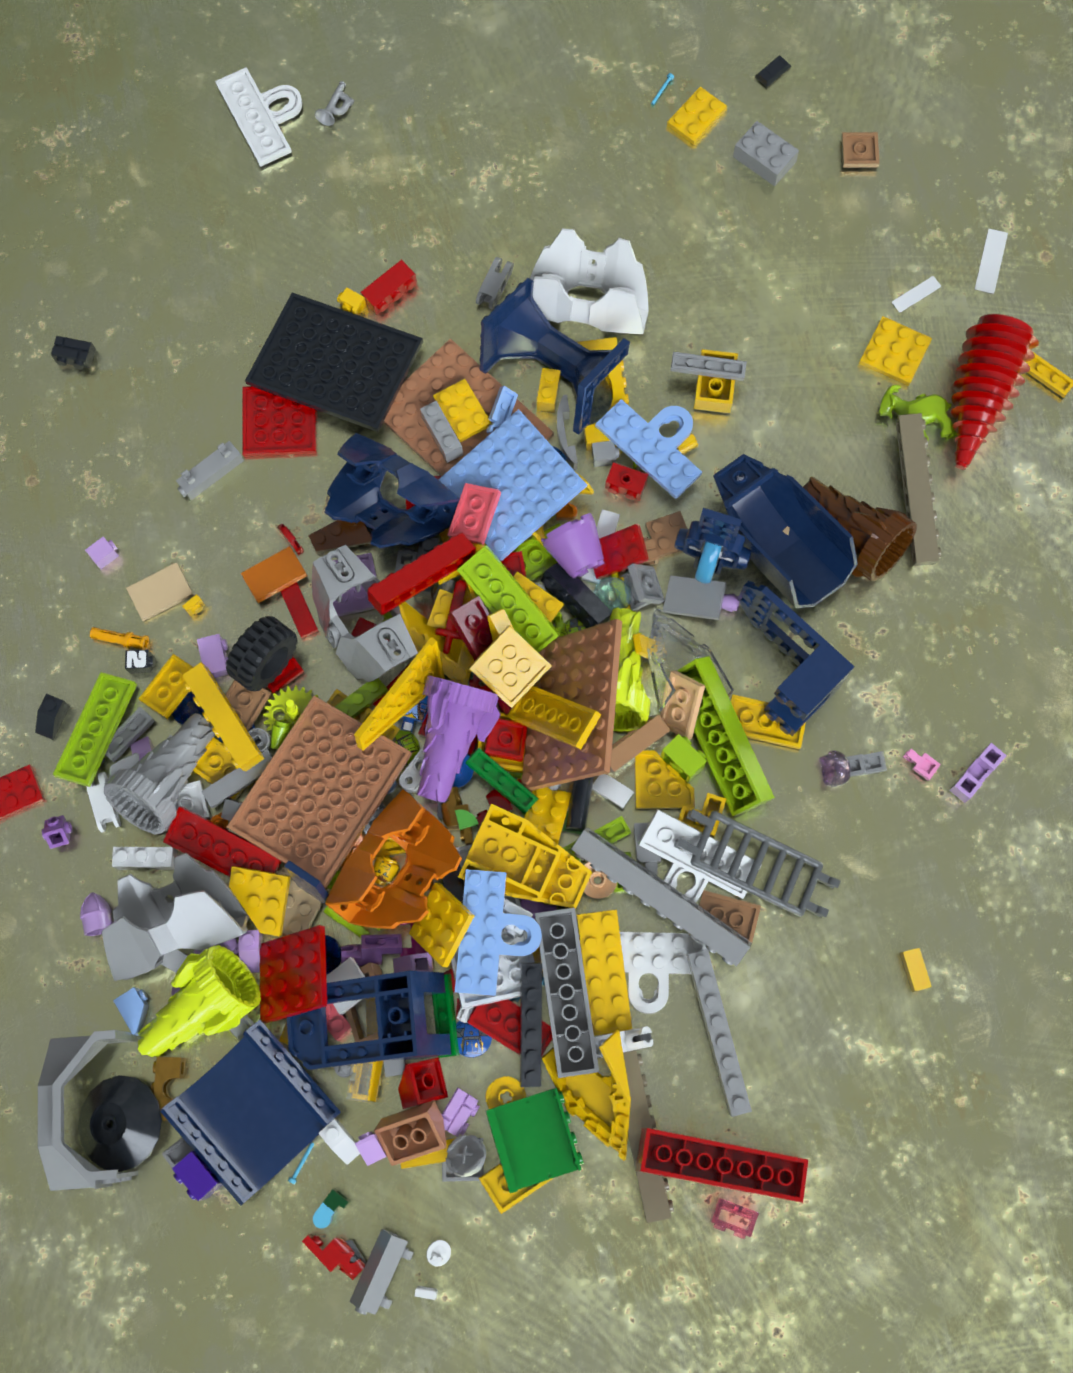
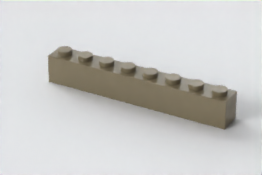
(917, 488)
(651, 1186)

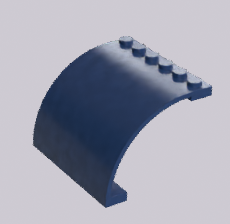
(251, 1113)

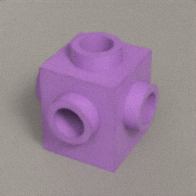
(57, 831)

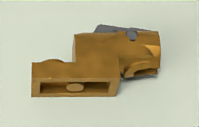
(447, 813)

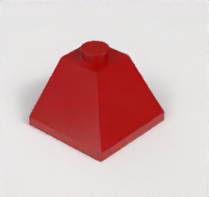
(422, 1083)

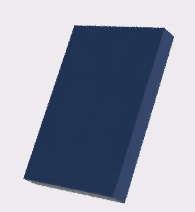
(307, 882)

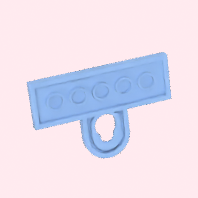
(650, 449)
(483, 940)

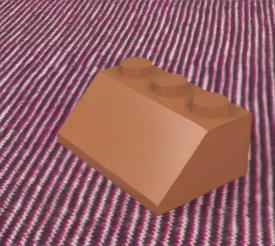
(411, 1133)

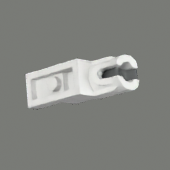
(630, 1039)

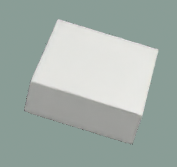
(426, 1292)

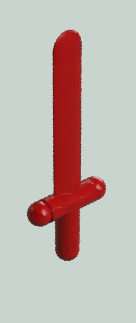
(450, 631)

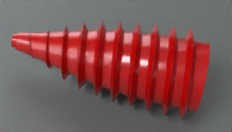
(987, 378)

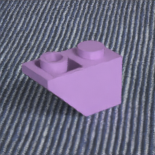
(414, 962)
(370, 1148)

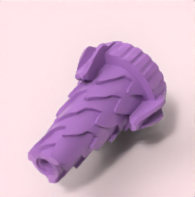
(453, 721)

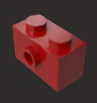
(626, 481)

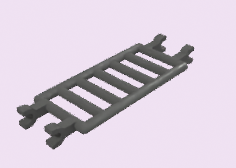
(729, 877)

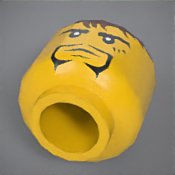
(385, 869)

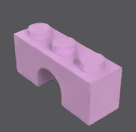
(977, 772)

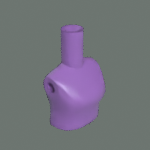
(536, 907)

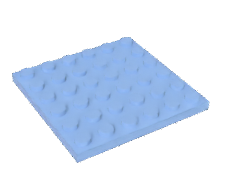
(526, 471)

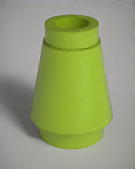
(279, 733)

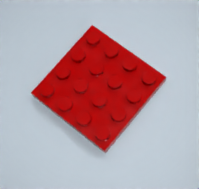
(293, 974)

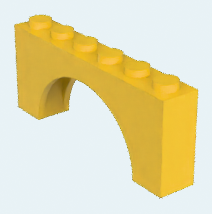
(616, 383)

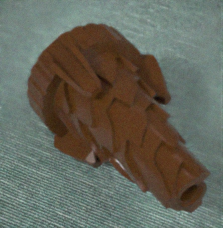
(877, 532)

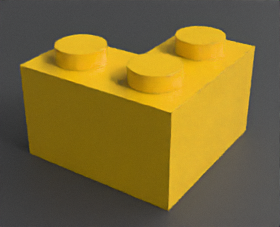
(711, 803)

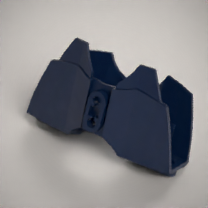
(357, 495)

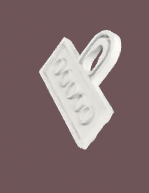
(255, 118)
(660, 839)
(656, 955)

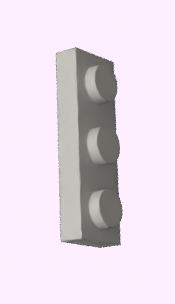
(129, 733)

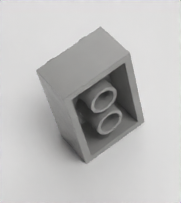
(765, 153)

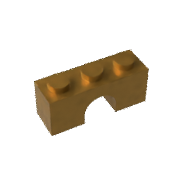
(166, 1070)

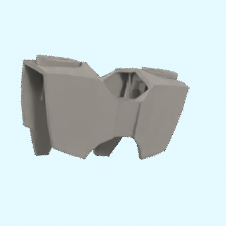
(368, 654)
(153, 925)

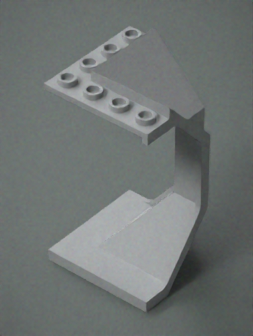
(62, 1164)

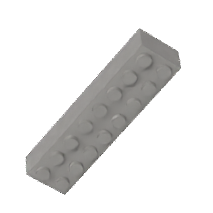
(566, 993)

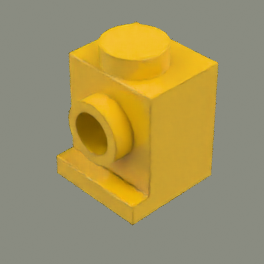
(351, 301)

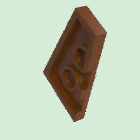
(340, 534)

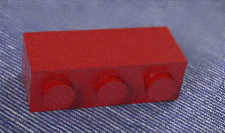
(389, 287)

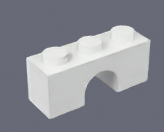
(144, 857)

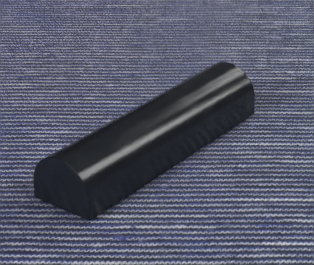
(579, 804)

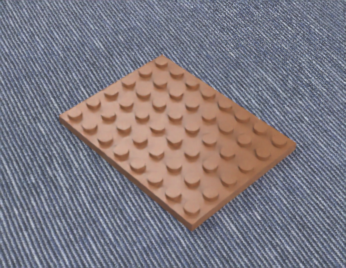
(439, 372)
(587, 674)
(318, 791)

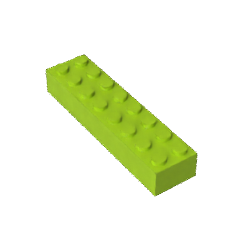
(726, 742)

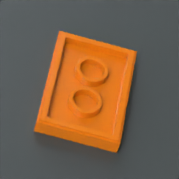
(274, 574)

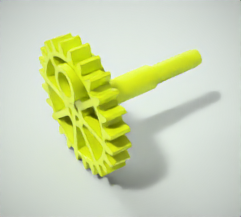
(290, 703)

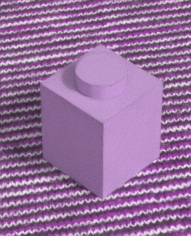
(102, 552)

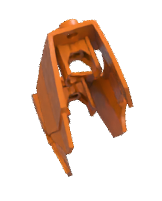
(428, 857)

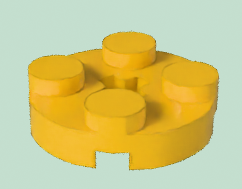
(499, 1087)

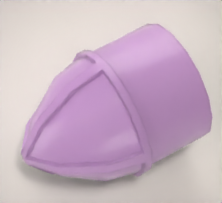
(95, 915)

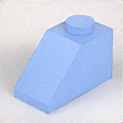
(133, 1008)

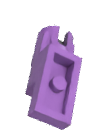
(372, 948)

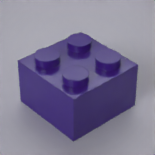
(196, 1177)

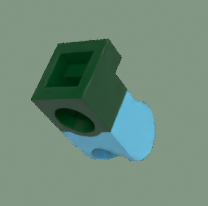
(324, 1215)

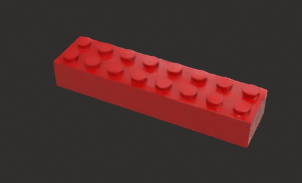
(722, 1165)

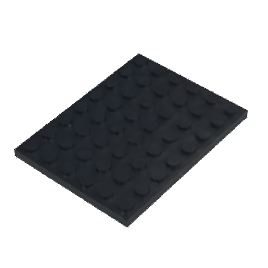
(334, 361)

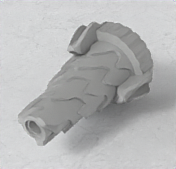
(149, 788)

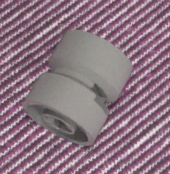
(261, 739)

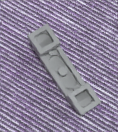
(568, 451)

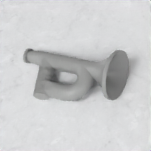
(325, 115)

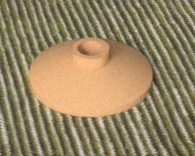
(599, 890)

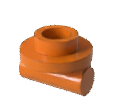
(219, 821)

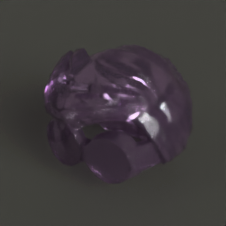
(835, 769)

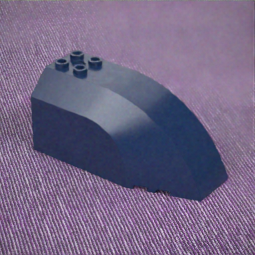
(817, 551)

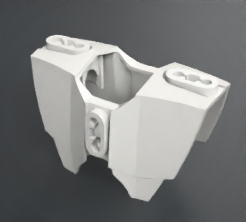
(615, 273)

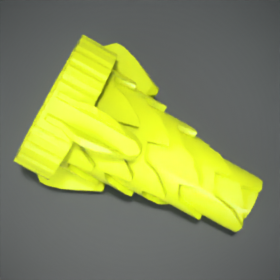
(631, 699)
(211, 999)

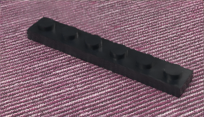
(530, 1024)

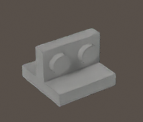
(643, 586)

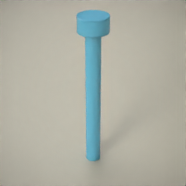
(670, 77)
(292, 1179)

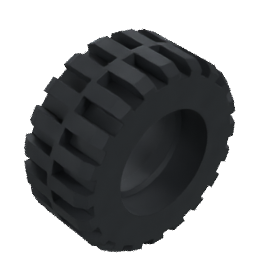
(261, 653)

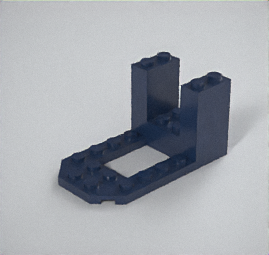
(817, 674)
(399, 1022)

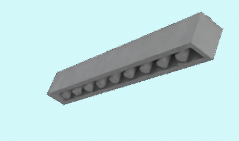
(661, 896)

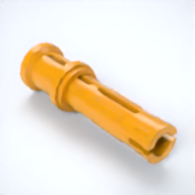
(127, 640)

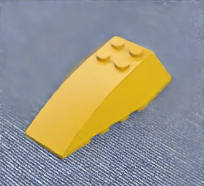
(533, 861)

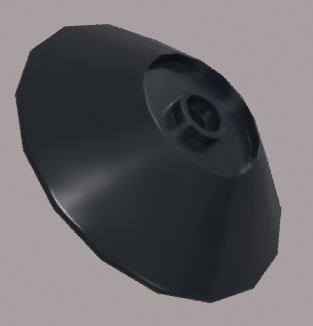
(134, 1118)

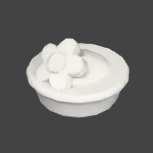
(438, 1253)

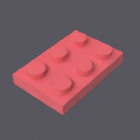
(474, 513)

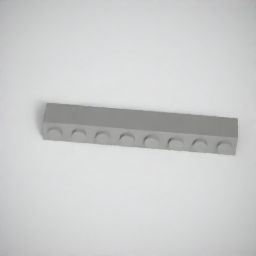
(718, 1033)

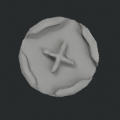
(466, 1155)

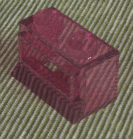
(738, 1210)

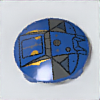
(471, 1040)

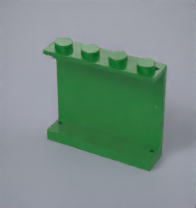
(534, 1139)

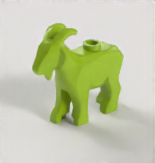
(932, 409)

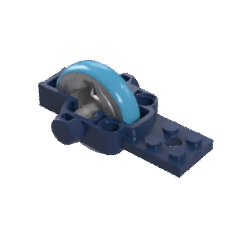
(713, 544)

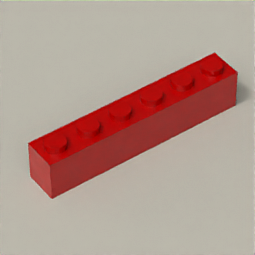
(420, 573)

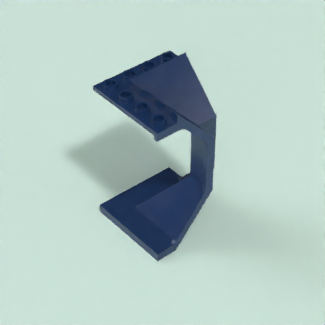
(522, 332)

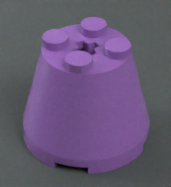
(576, 546)

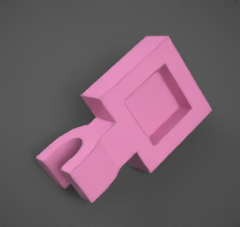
(924, 764)

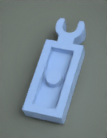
(502, 407)

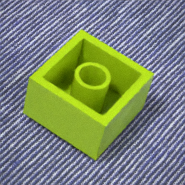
(684, 758)

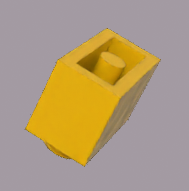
(548, 390)

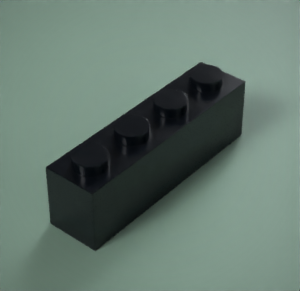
(576, 596)

